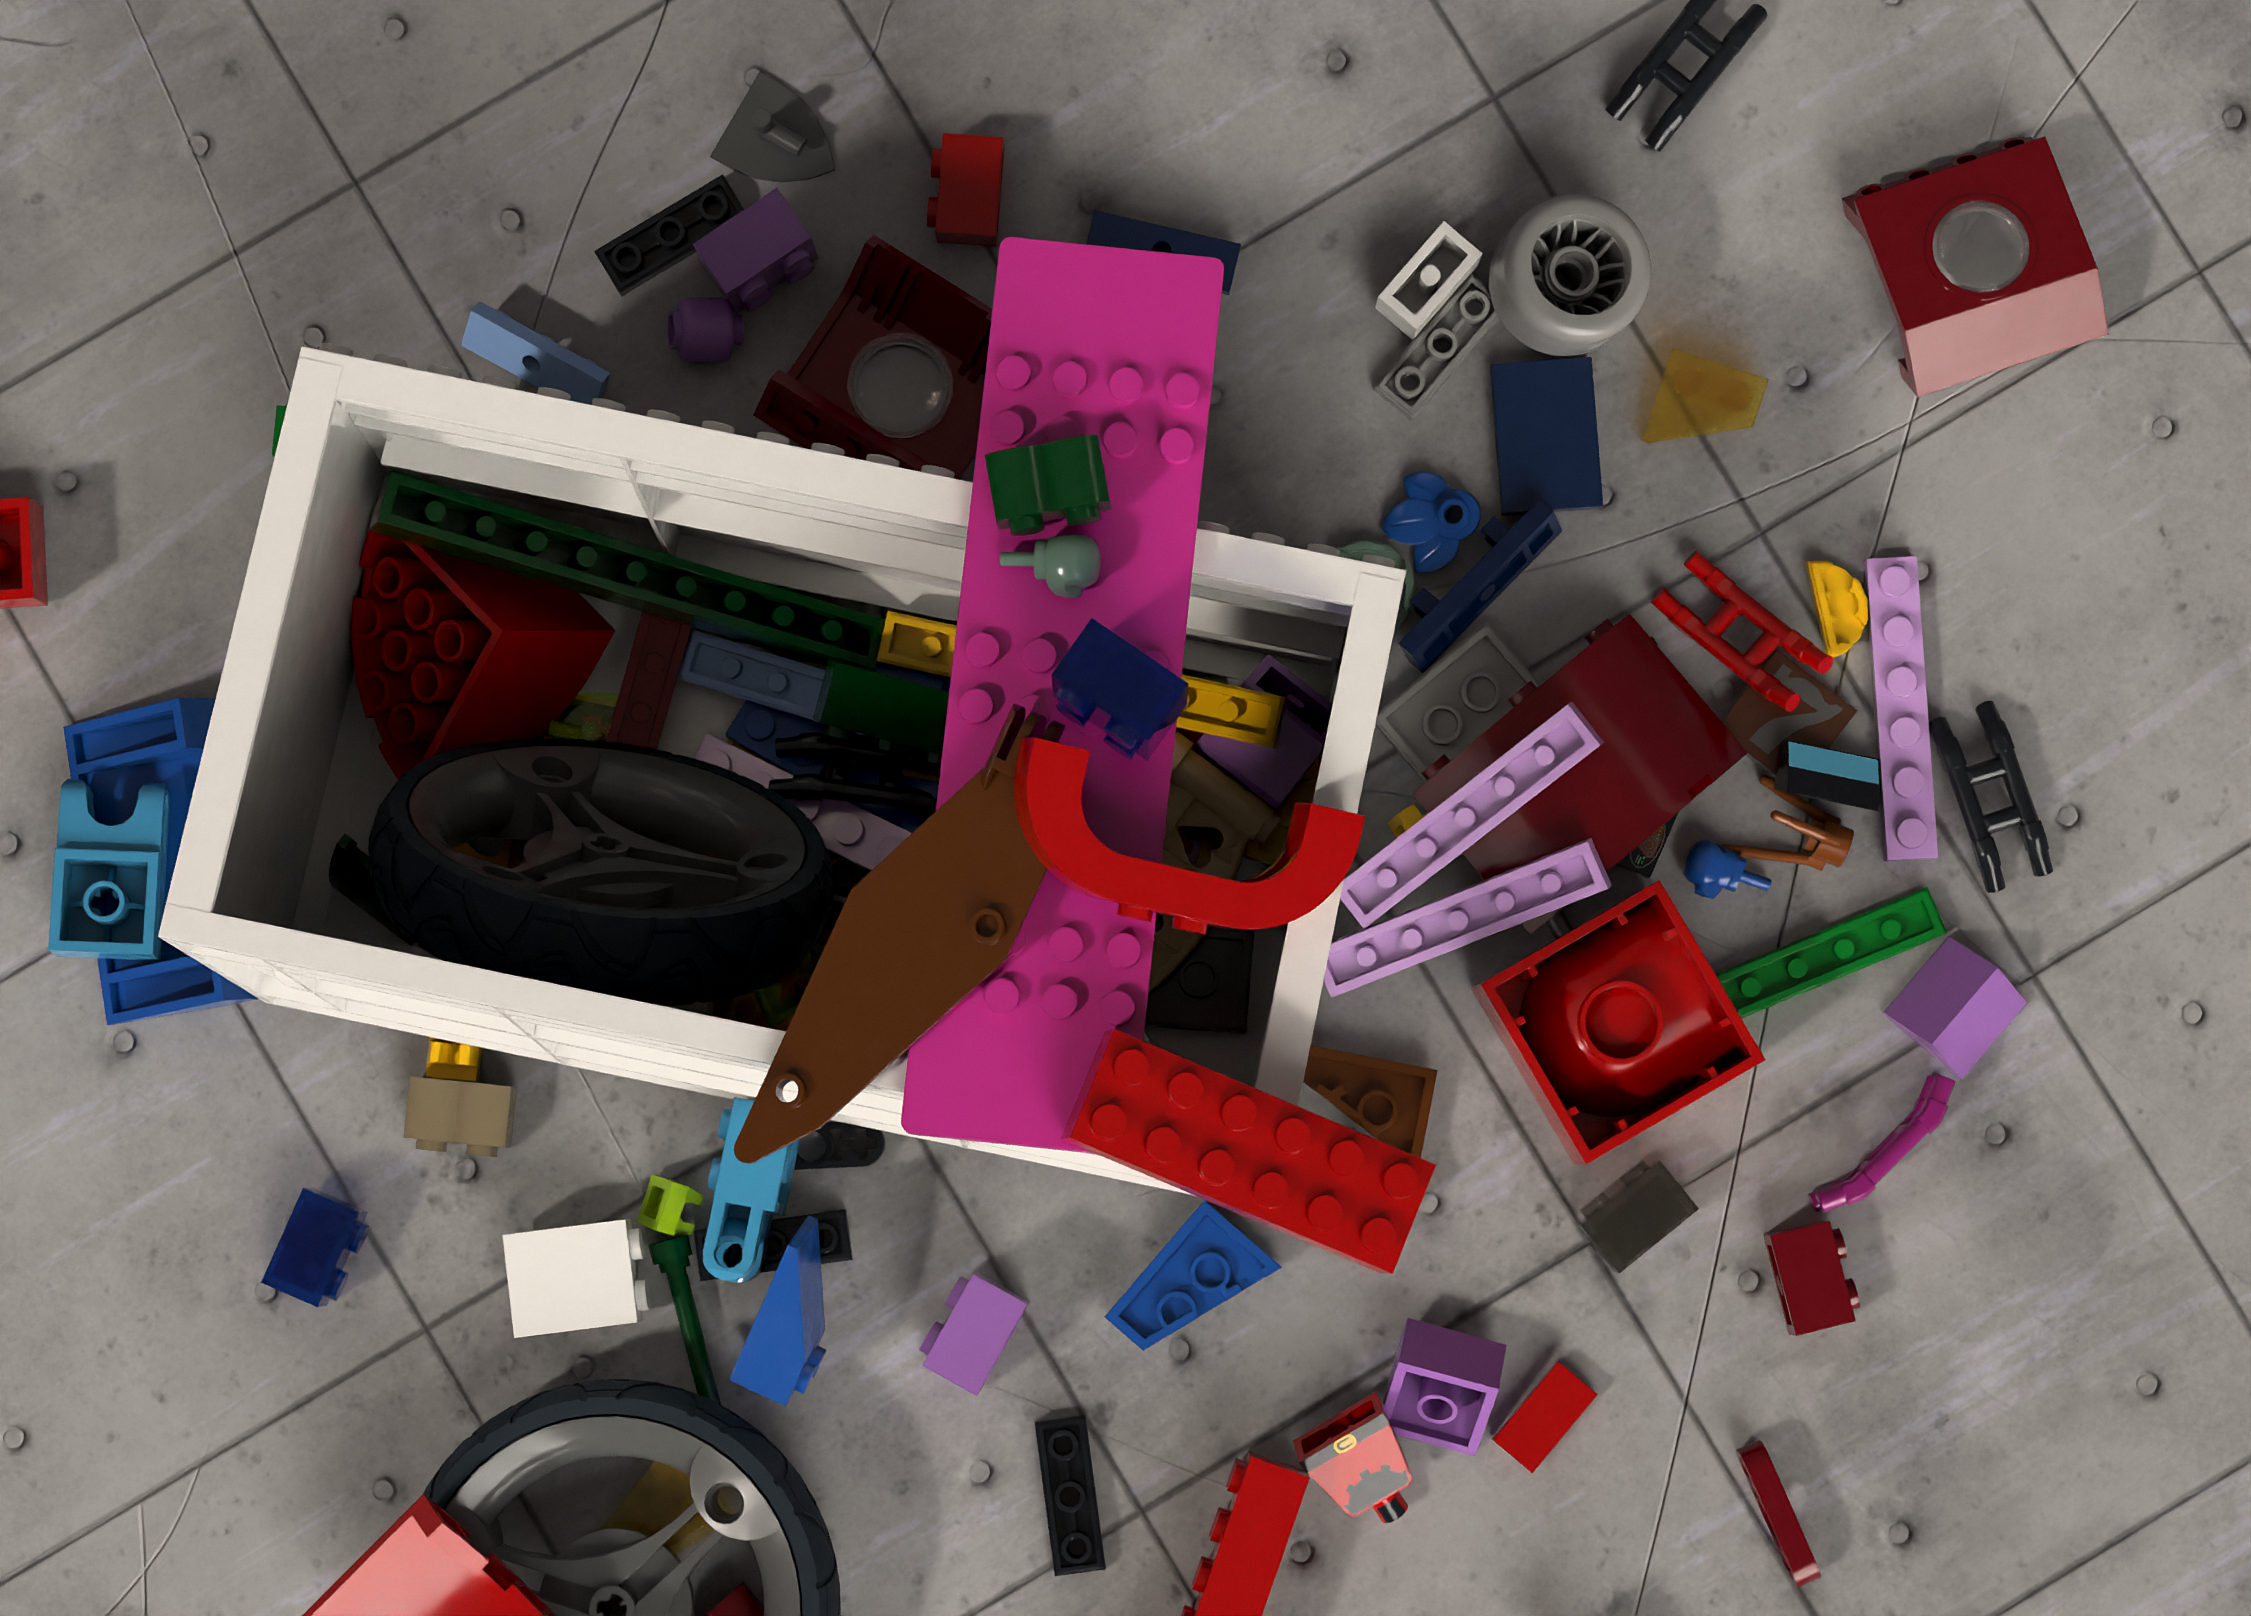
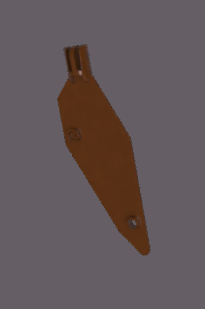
(906, 948)

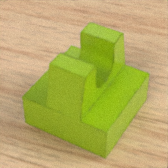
(664, 1206)

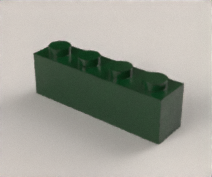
(884, 708)

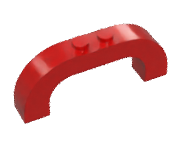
(1052, 820)

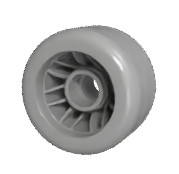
(1598, 253)

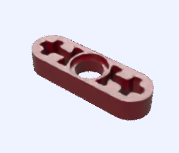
(1778, 1513)

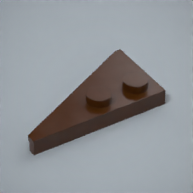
(1377, 1094)

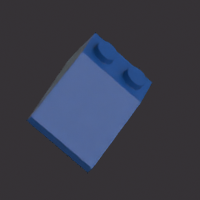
(786, 1334)

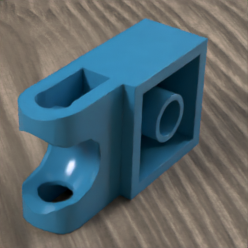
(107, 860)
(744, 1200)

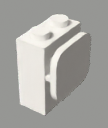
(575, 1278)

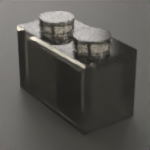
(1635, 1215)

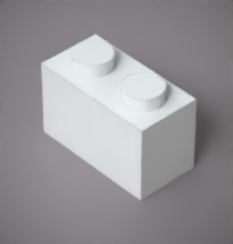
(1428, 280)

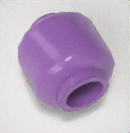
(704, 329)

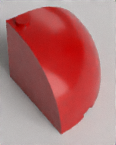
(464, 650)

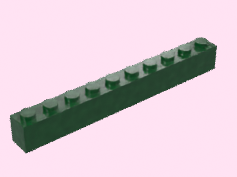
(624, 573)

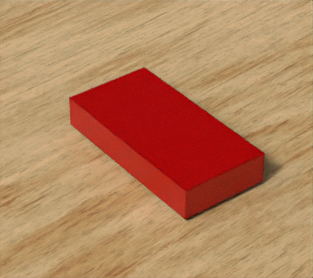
(1544, 1416)

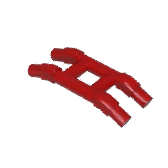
(1735, 603)

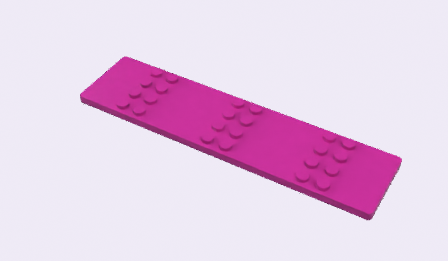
(1074, 350)

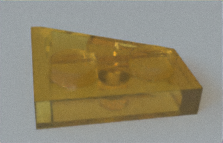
(1702, 399)

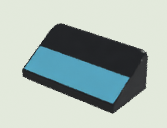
(1829, 775)

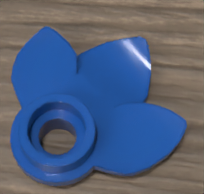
(1425, 523)

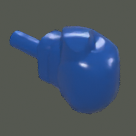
(1716, 867)

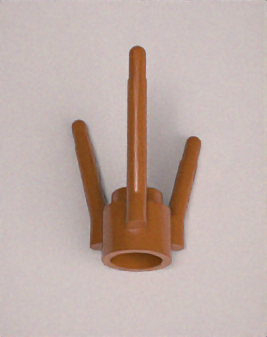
(1823, 838)

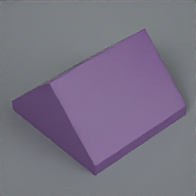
(1956, 1006)

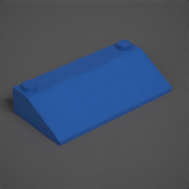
(115, 760)

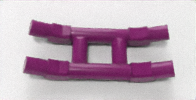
(1861, 1182)

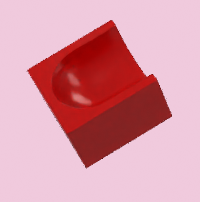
(1618, 1024)

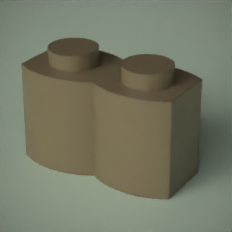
(460, 1113)

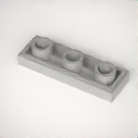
(1420, 367)

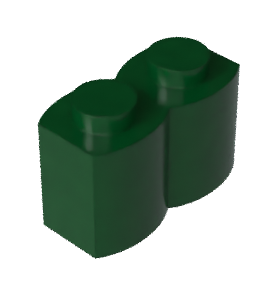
(1048, 484)

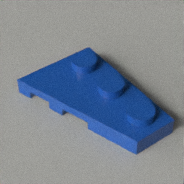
(1188, 1277)

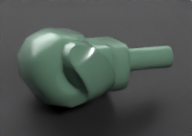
(1065, 563)

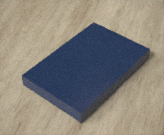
(1546, 435)

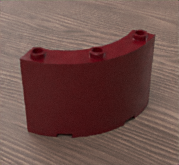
(1653, 761)

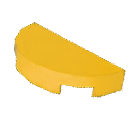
(1838, 604)

